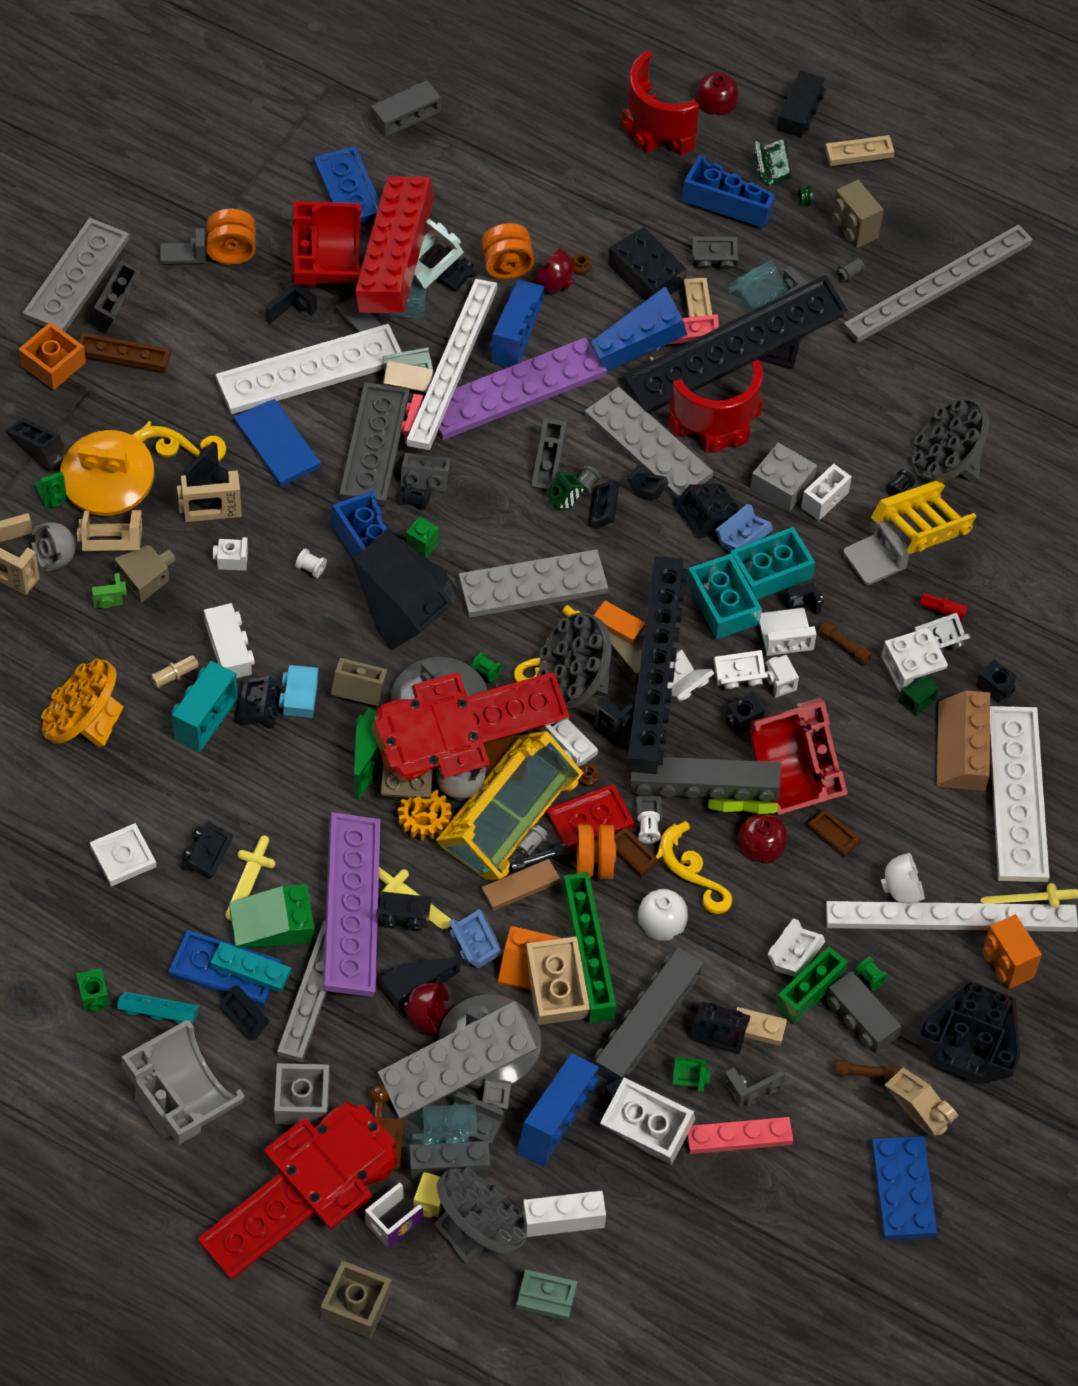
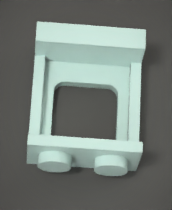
(424, 275)

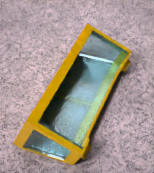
(509, 804)

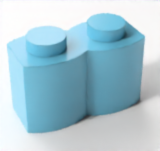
(300, 691)

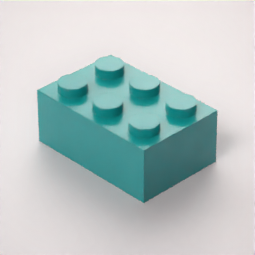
(775, 562)
(724, 596)
(204, 706)

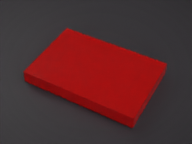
(595, 809)

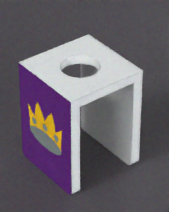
(398, 1230)

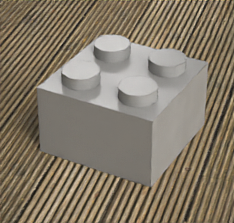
(783, 477)
(301, 1093)

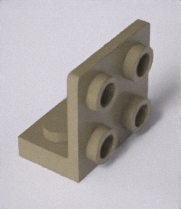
(398, 788)

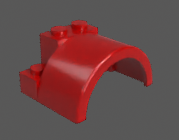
(655, 122)
(330, 248)
(716, 422)
(801, 749)

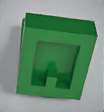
(52, 490)

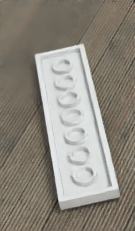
(307, 369)
(1018, 795)

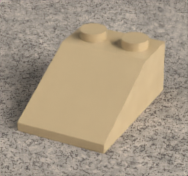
(557, 981)

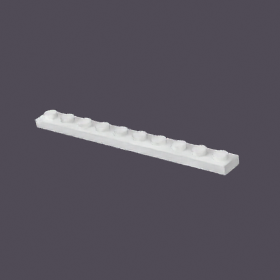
(452, 364)
(947, 916)

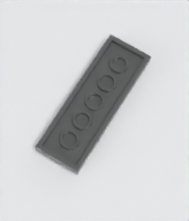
(375, 442)

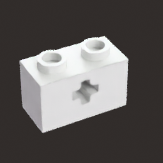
(826, 492)

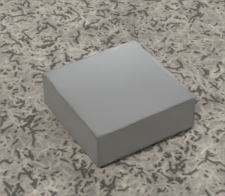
(497, 1092)

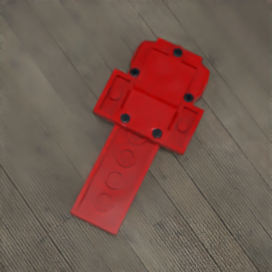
(450, 728)
(320, 1174)

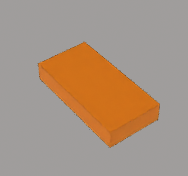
(620, 622)

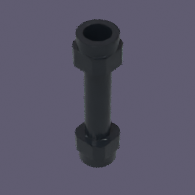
(558, 851)

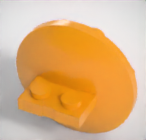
(107, 472)
(83, 705)

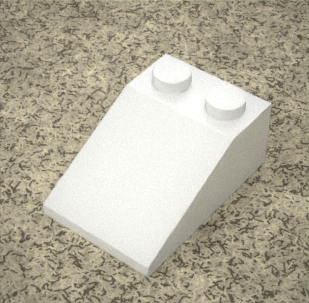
(648, 1120)

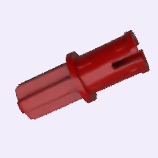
(943, 605)

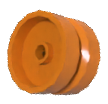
(231, 236)
(507, 251)
(596, 851)

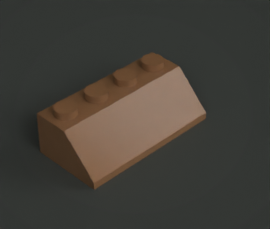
(964, 741)

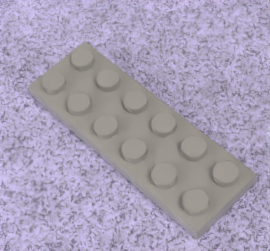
(76, 275)
(647, 441)
(533, 583)
(458, 1060)

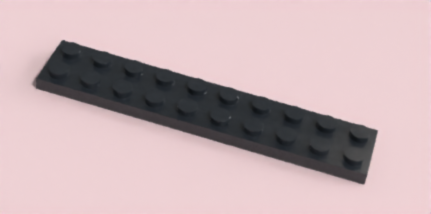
(737, 343)

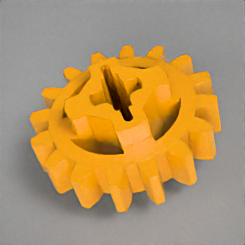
(424, 815)

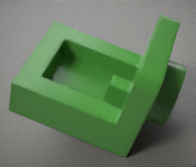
(109, 595)

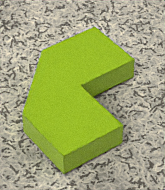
(748, 805)

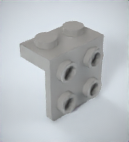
(878, 554)

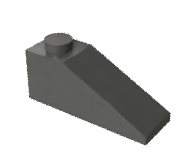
(549, 452)

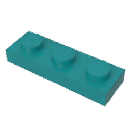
(250, 967)
(157, 1007)

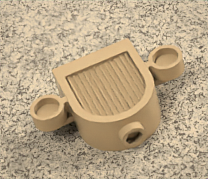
(921, 1102)

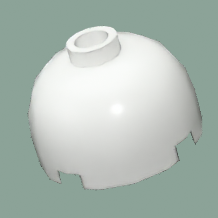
(902, 880)
(662, 914)

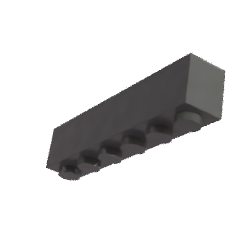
(711, 779)
(649, 1016)

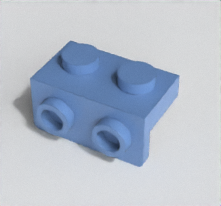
(742, 529)
(476, 939)

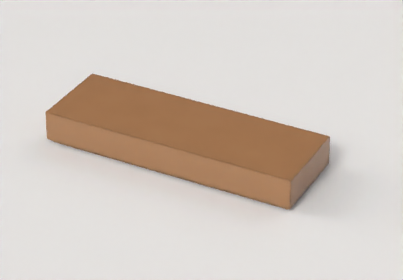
(520, 885)

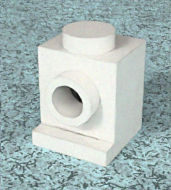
(231, 554)
(781, 675)

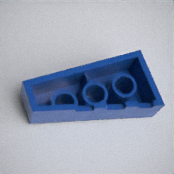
(727, 193)
(516, 323)
(640, 331)
(357, 521)
(557, 1109)

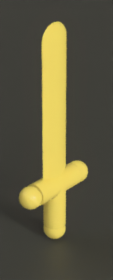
(252, 868)
(397, 886)
(1052, 895)

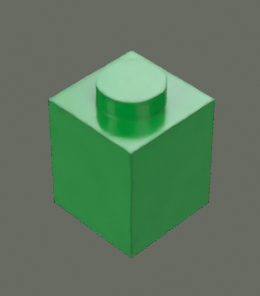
(423, 537)

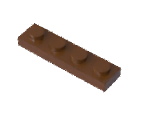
(125, 352)

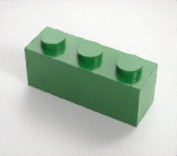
(811, 985)

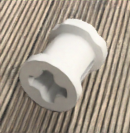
(311, 563)
(645, 824)

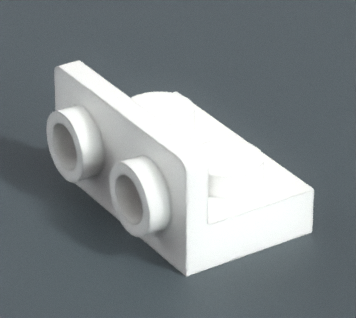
(572, 742)

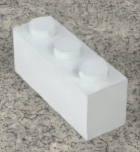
(228, 640)
(564, 1213)

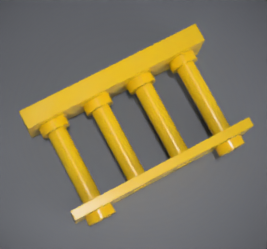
(920, 499)

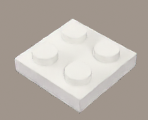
(123, 854)

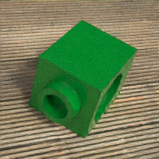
(91, 981)

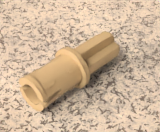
(174, 671)

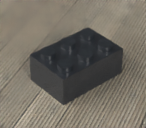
(646, 264)

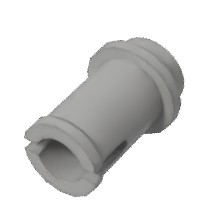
(532, 840)

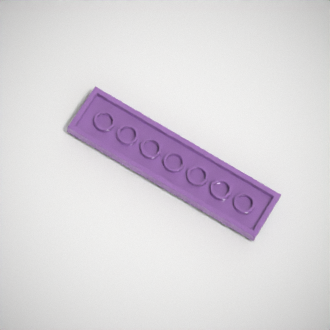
(520, 387)
(351, 905)

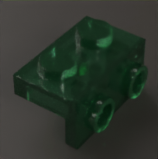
(773, 162)

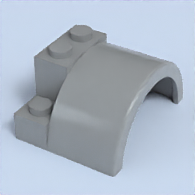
(176, 1084)

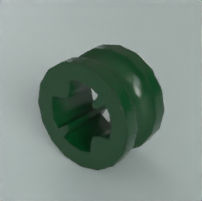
(805, 195)

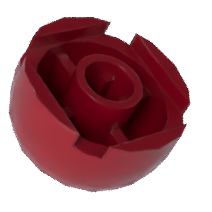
(717, 93)
(556, 273)
(762, 838)
(426, 1007)

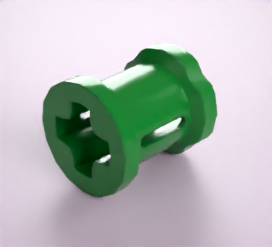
(487, 667)
(871, 973)

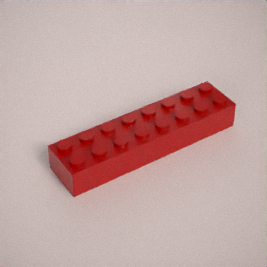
(394, 245)

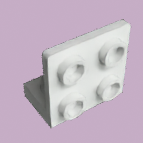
(786, 632)
(912, 657)
(686, 677)

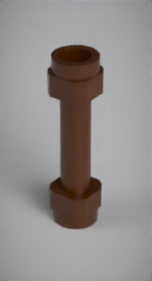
(829, 631)
(844, 1068)

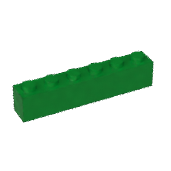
(585, 925)

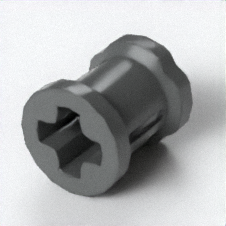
(588, 478)

